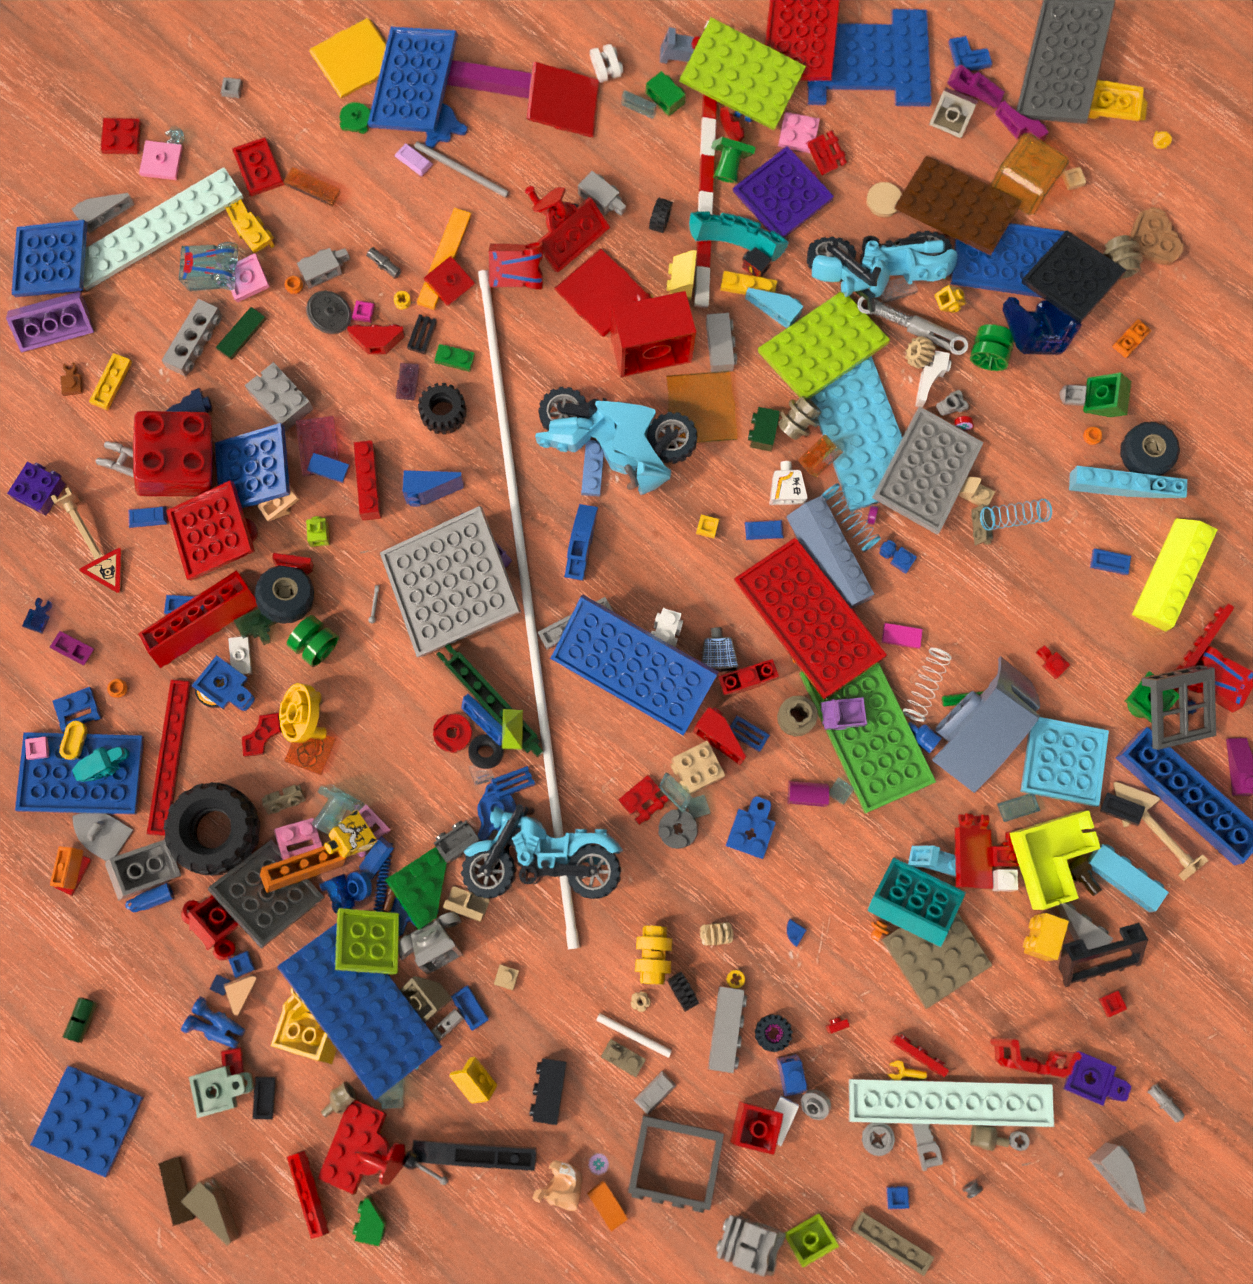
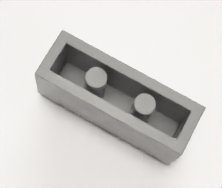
(720, 342)

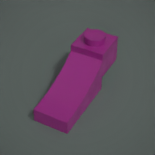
(975, 85)
(1018, 124)

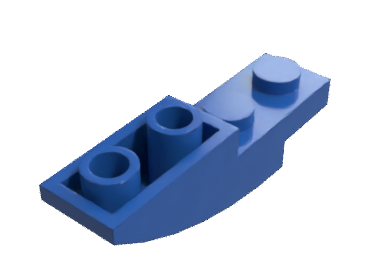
(580, 542)

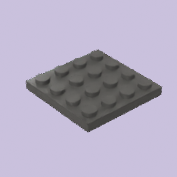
(255, 910)

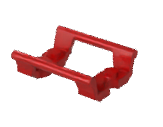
(1031, 1064)

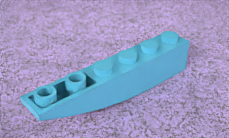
(1126, 483)

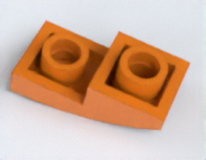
(1131, 338)
(607, 1206)

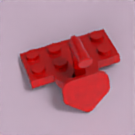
(569, 226)
(357, 1148)

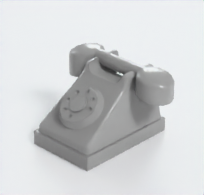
(432, 944)

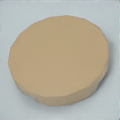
(882, 199)

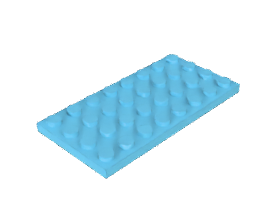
(864, 428)

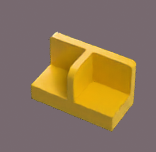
(474, 1081)

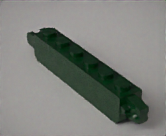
(486, 695)

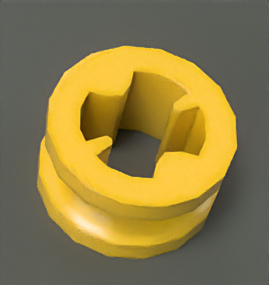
(402, 306)
(741, 981)

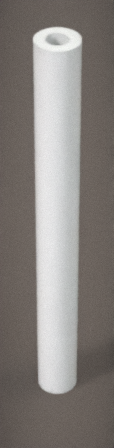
(633, 1035)

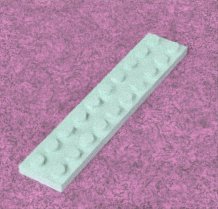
(159, 227)
(951, 1103)

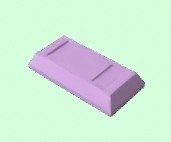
(413, 159)

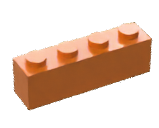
(299, 868)

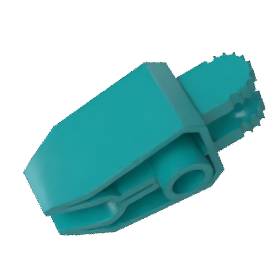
(100, 764)

